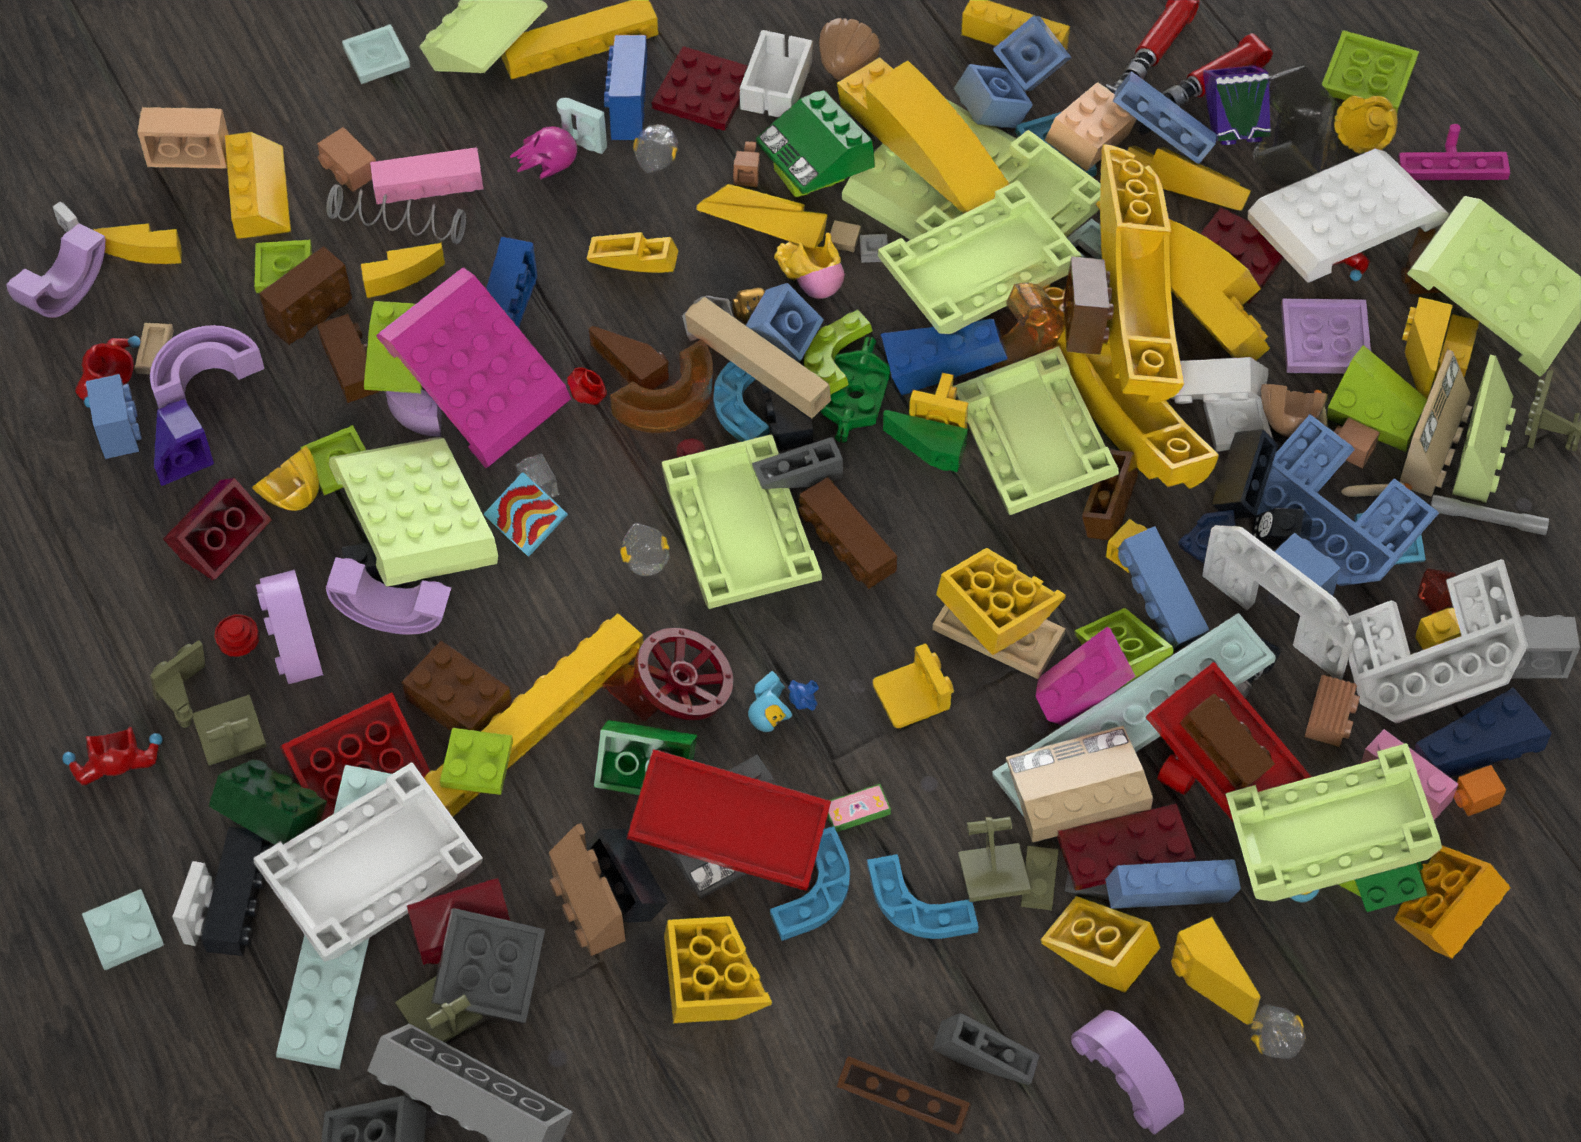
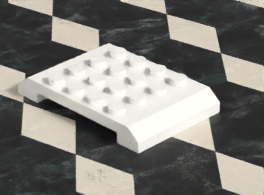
(1343, 212)
(369, 863)

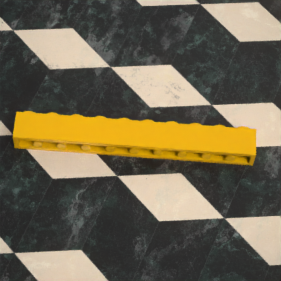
(554, 697)

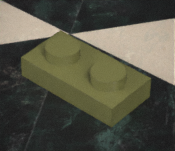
(1041, 872)

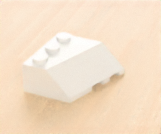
(1221, 379)

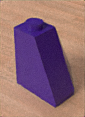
(179, 443)

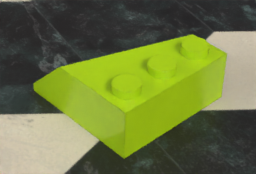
(1377, 399)

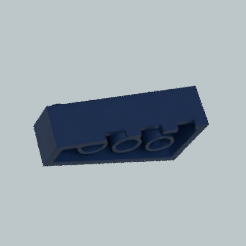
(1488, 734)

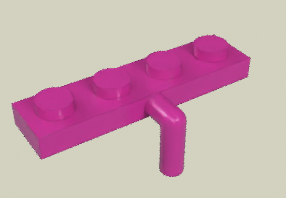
(1454, 164)

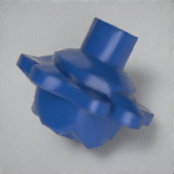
(803, 695)

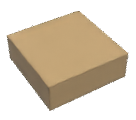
(845, 235)

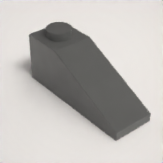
(801, 466)
(984, 1049)

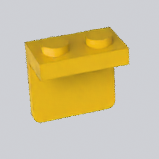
(915, 689)

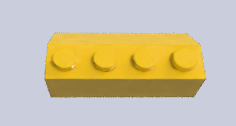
(257, 185)

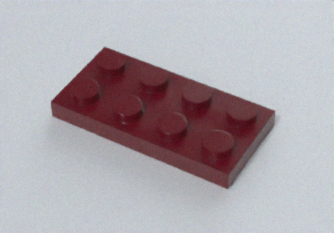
(1132, 839)

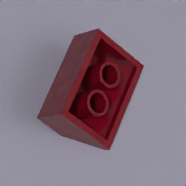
(217, 528)
(431, 916)

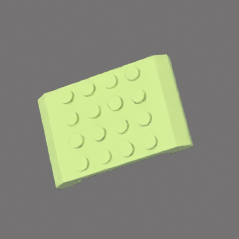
(1050, 178)
(898, 193)
(976, 259)
(1503, 281)
(1035, 431)
(416, 510)
(735, 532)
(1334, 826)

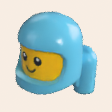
(768, 708)

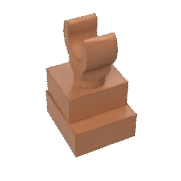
(747, 166)

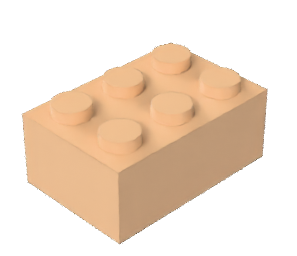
(1088, 125)
(183, 137)

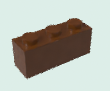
(346, 355)
(1110, 498)
(1227, 742)

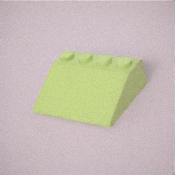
(478, 33)
(1486, 436)

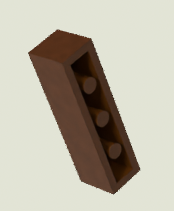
(847, 533)
(904, 1095)

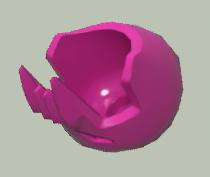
(551, 148)

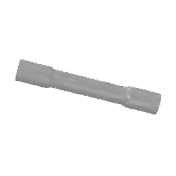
(1522, 521)

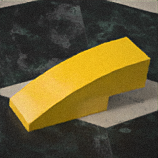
(142, 245)
(634, 252)
(401, 269)

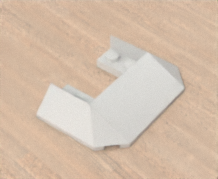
(1241, 562)
(1478, 661)

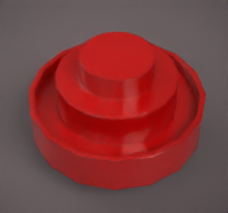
(586, 386)
(237, 635)

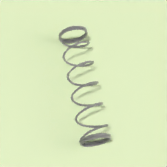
(338, 203)

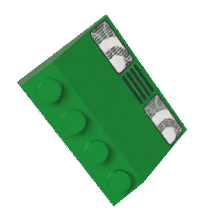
(817, 143)

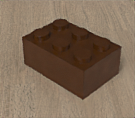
(306, 295)
(1087, 305)
(455, 690)

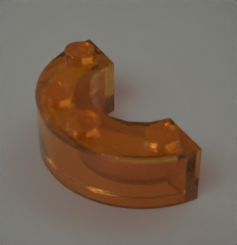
(1037, 325)
(669, 407)

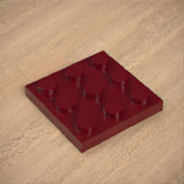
(701, 88)
(1245, 244)

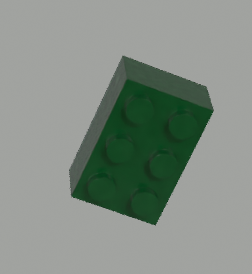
(266, 802)

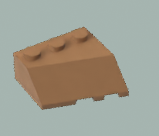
(585, 894)

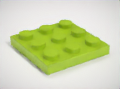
(1369, 69)

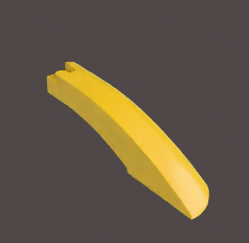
(1138, 258)
(1152, 431)

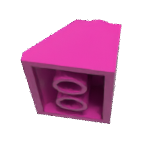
(1083, 678)

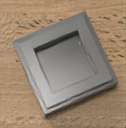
(869, 246)

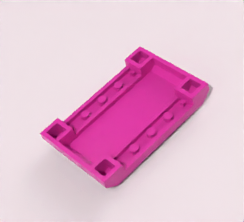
(476, 365)

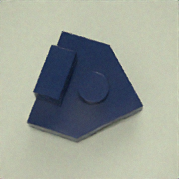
(1197, 540)

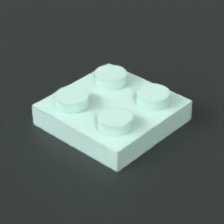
(376, 54)
(122, 929)

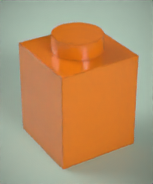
(1479, 790)

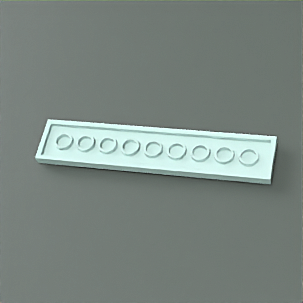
(1230, 645)
(326, 991)

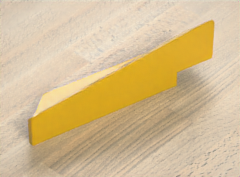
(1193, 180)
(766, 214)

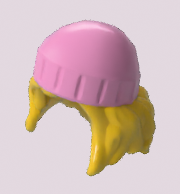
(815, 269)

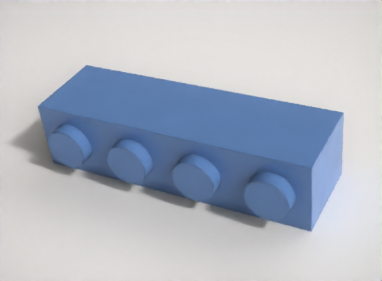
(1165, 118)
(1162, 588)
(1172, 883)

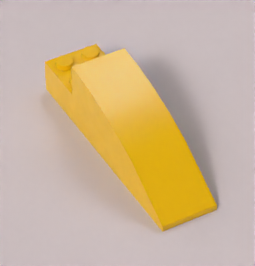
(922, 131)
(1213, 290)

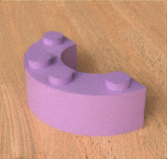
(68, 277)
(197, 351)
(416, 411)
(384, 607)
(290, 625)
(1136, 1065)

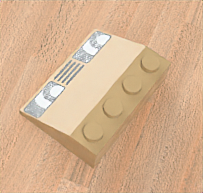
(1438, 429)
(1079, 782)

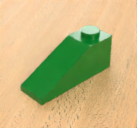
(932, 441)

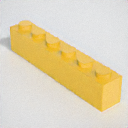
(578, 37)

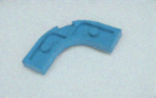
(730, 406)
(824, 898)
(912, 915)

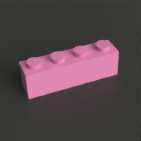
(426, 175)

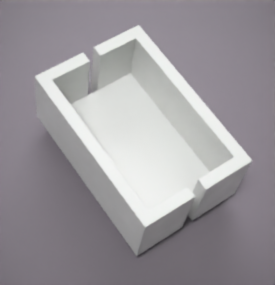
(771, 78)

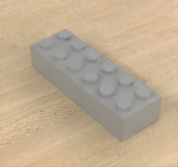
(466, 1089)

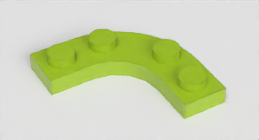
(828, 342)

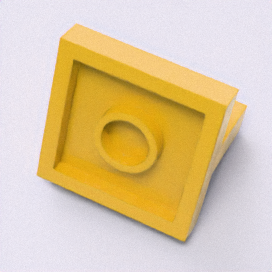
(941, 406)

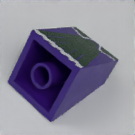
(1238, 103)

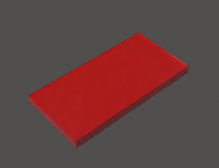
(1173, 710)
(729, 820)

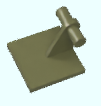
(1544, 419)
(169, 676)
(229, 730)
(994, 869)
(437, 1020)

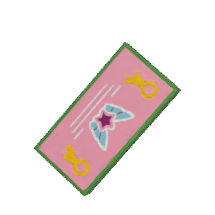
(858, 808)

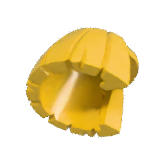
(1366, 123)
(293, 484)

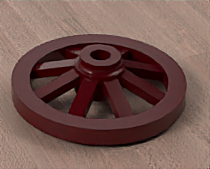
(681, 676)

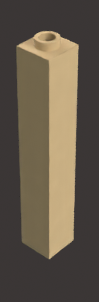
(758, 357)

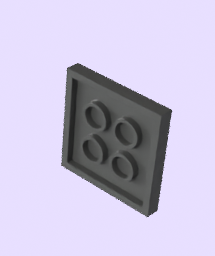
(489, 964)

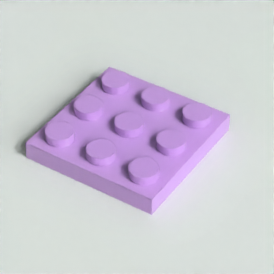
(1323, 333)

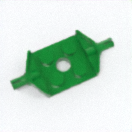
(866, 375)

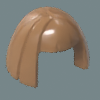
(847, 47)
(1289, 409)

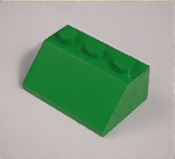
(627, 750)

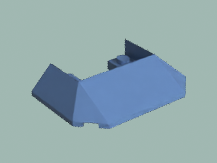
(1361, 548)

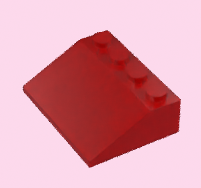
(366, 738)

